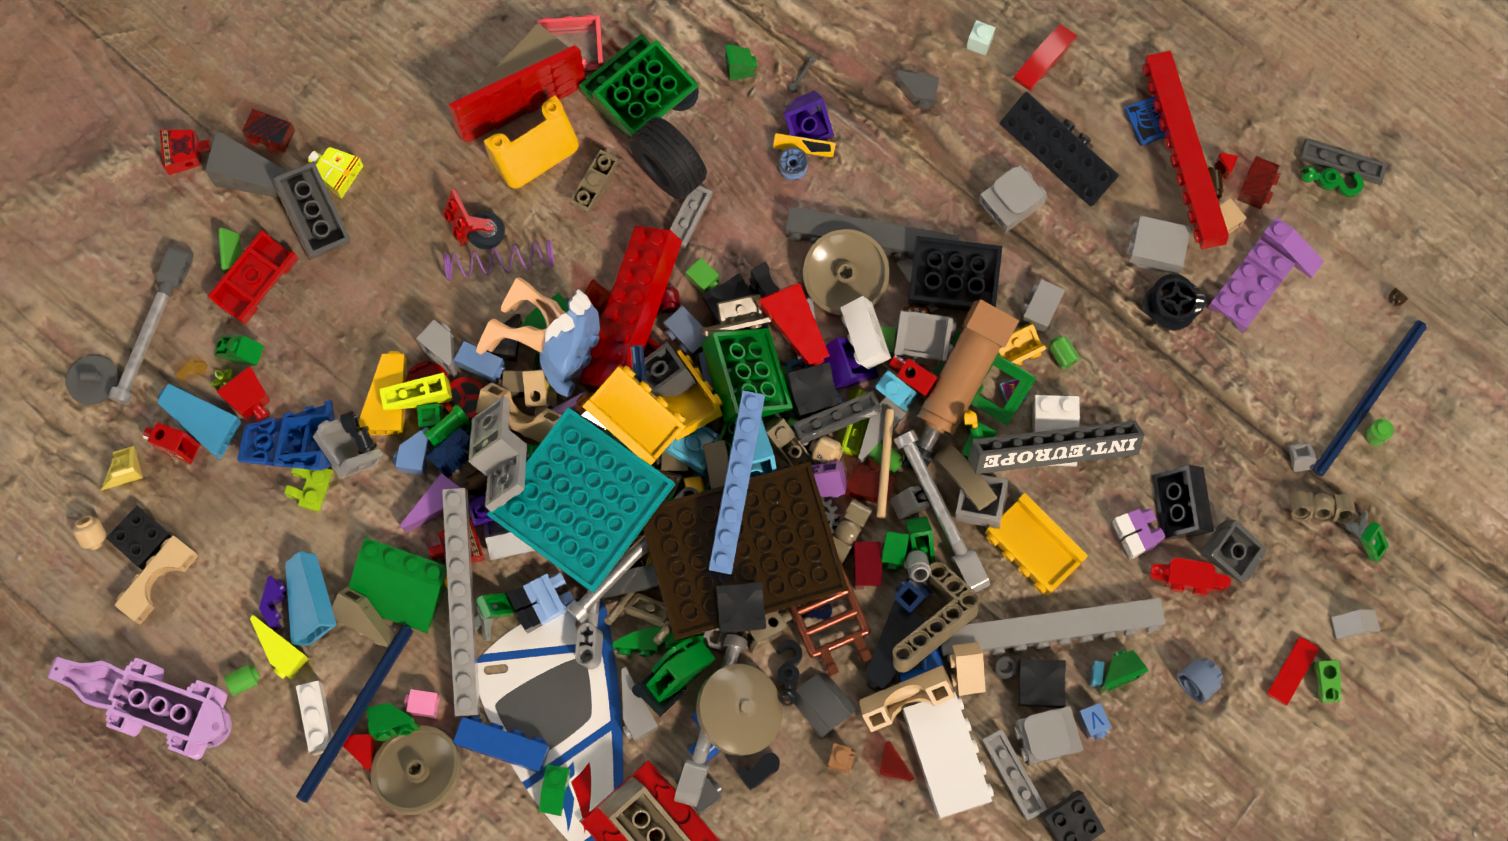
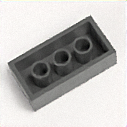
(311, 210)

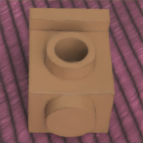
(841, 758)

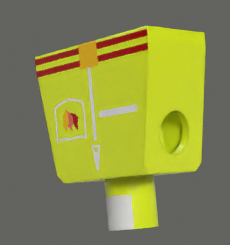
(337, 169)

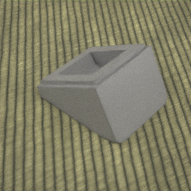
(1302, 457)

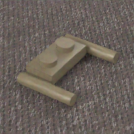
(644, 609)

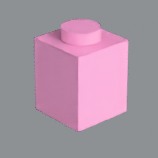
(422, 703)

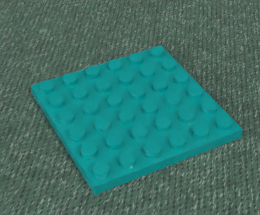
(583, 500)

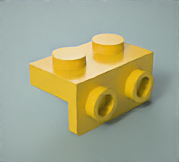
(1022, 345)

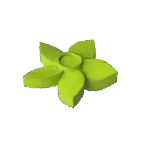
(223, 378)

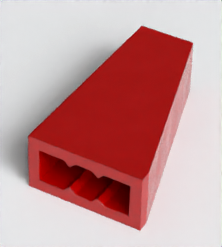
(796, 323)

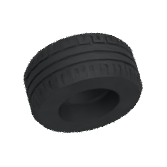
(668, 158)

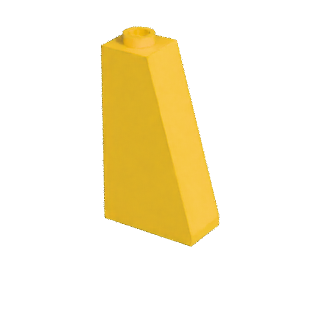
(390, 372)

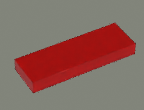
(1292, 671)

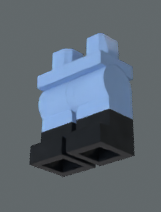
(539, 601)

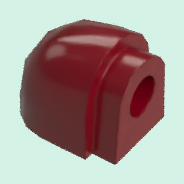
(670, 300)

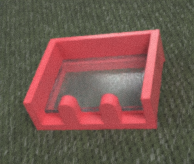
(582, 32)

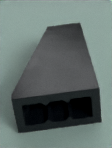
(897, 627)

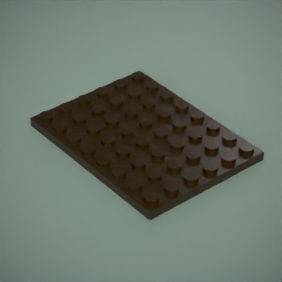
(779, 543)

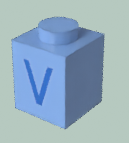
(1094, 721)

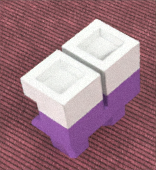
(1143, 539)

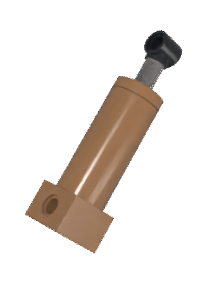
(982, 336)

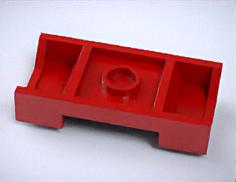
(252, 277)

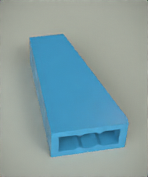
(204, 421)
(307, 600)

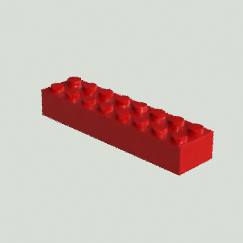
(632, 302)

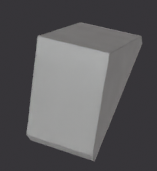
(1355, 623)

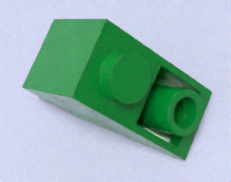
(239, 350)
(388, 721)

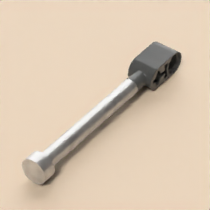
(170, 275)

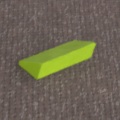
(852, 436)

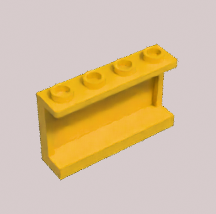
(697, 402)
(635, 414)
(1036, 545)

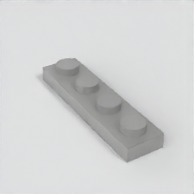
(1014, 775)

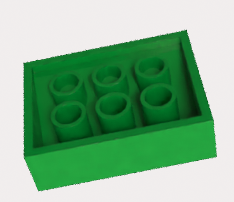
(745, 363)
(399, 584)

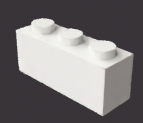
(864, 333)
(315, 716)

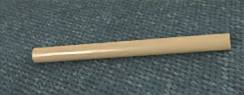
(885, 463)

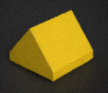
(695, 482)

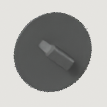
(91, 379)

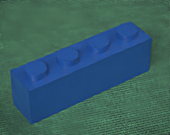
(502, 744)

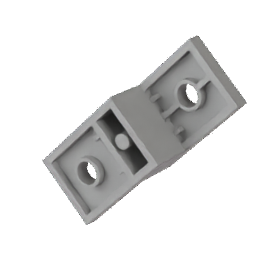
(498, 454)

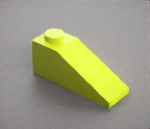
(417, 392)
(279, 652)

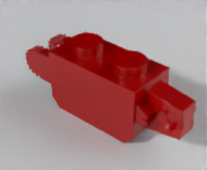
(1190, 576)

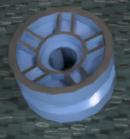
(787, 157)

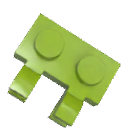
(314, 489)

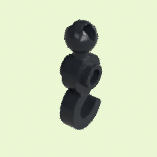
(788, 673)

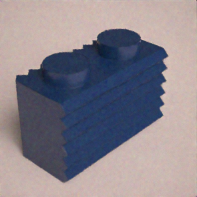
(450, 453)

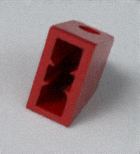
(246, 395)
(172, 442)

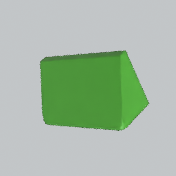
(229, 248)

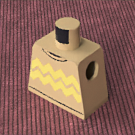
(538, 391)

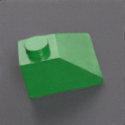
(1122, 670)

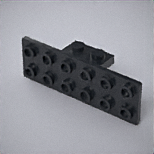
(1060, 148)

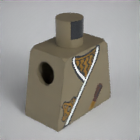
(775, 627)

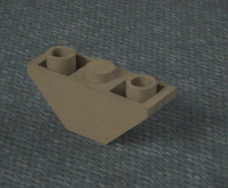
(595, 182)

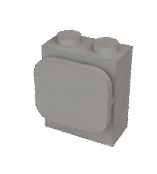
(1012, 198)
(1158, 245)
(1048, 736)

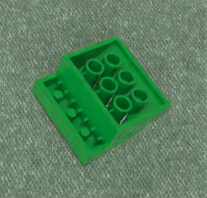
(637, 85)

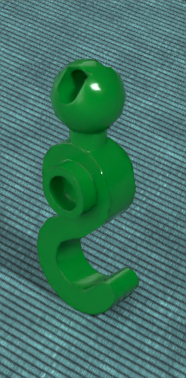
(1331, 179)

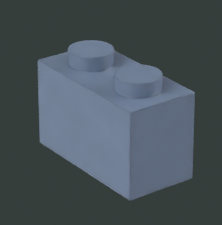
(685, 331)

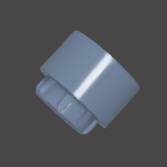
(1200, 679)

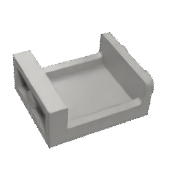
(924, 335)
(343, 450)

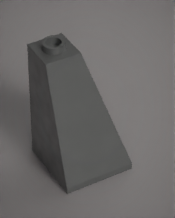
(240, 168)

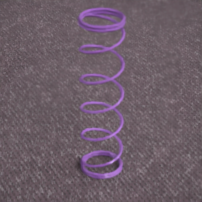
(449, 266)

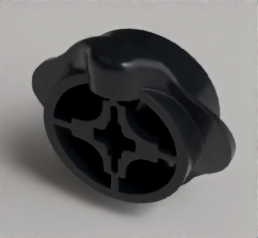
(1167, 309)

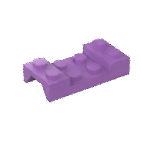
(1251, 285)

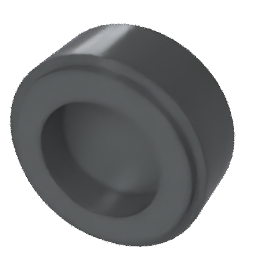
(1005, 667)

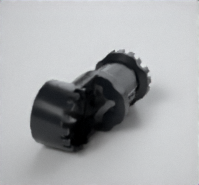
(359, 433)

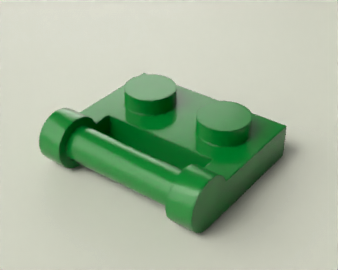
(448, 425)

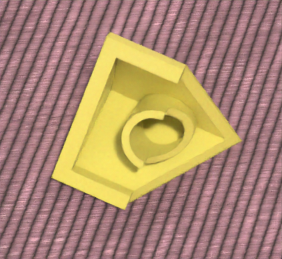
(123, 468)

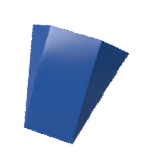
(287, 440)

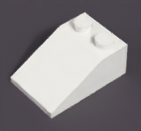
(1055, 414)

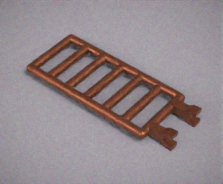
(824, 650)

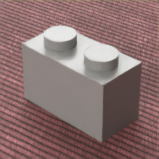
(1042, 306)

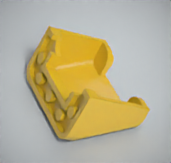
(535, 150)

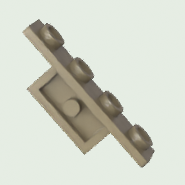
(738, 314)

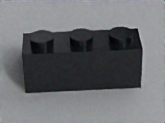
(1183, 502)

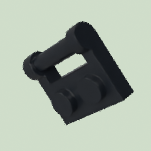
(641, 691)

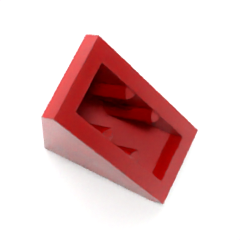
(361, 748)

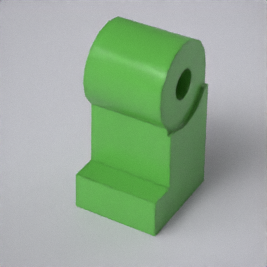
(1328, 681)

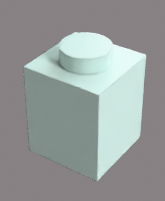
(981, 37)

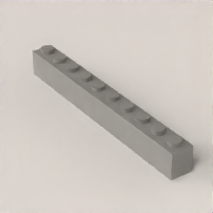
(461, 602)
(1060, 627)

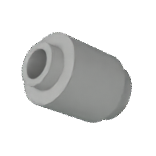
(918, 566)

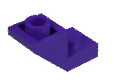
(478, 510)
(272, 595)

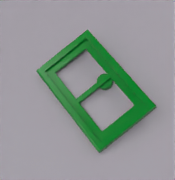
(1026, 381)

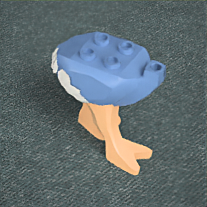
(562, 345)

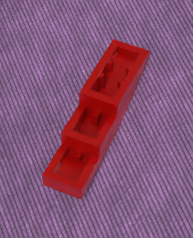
(1045, 57)

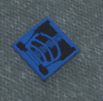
(1145, 121)

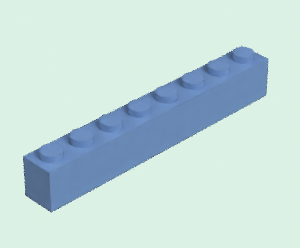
(736, 482)

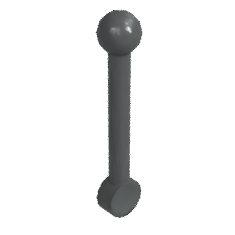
(793, 86)

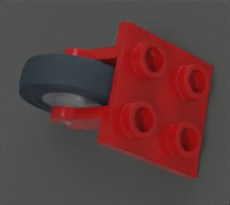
(482, 229)

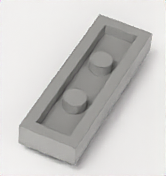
(690, 214)

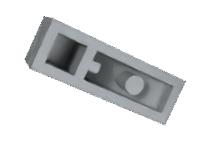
(875, 428)
(636, 714)

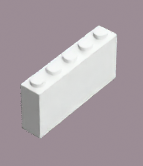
(948, 756)

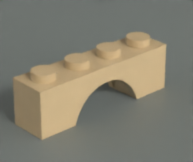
(529, 426)
(137, 600)
(884, 705)

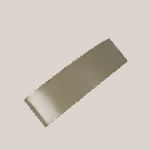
(962, 473)

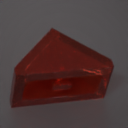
(597, 295)
(893, 766)

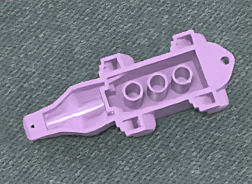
(139, 698)

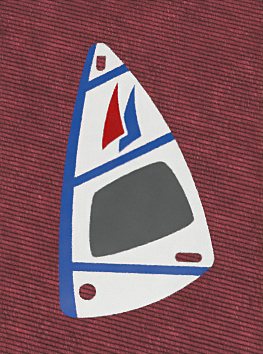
(565, 705)

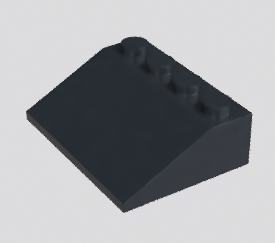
(954, 273)

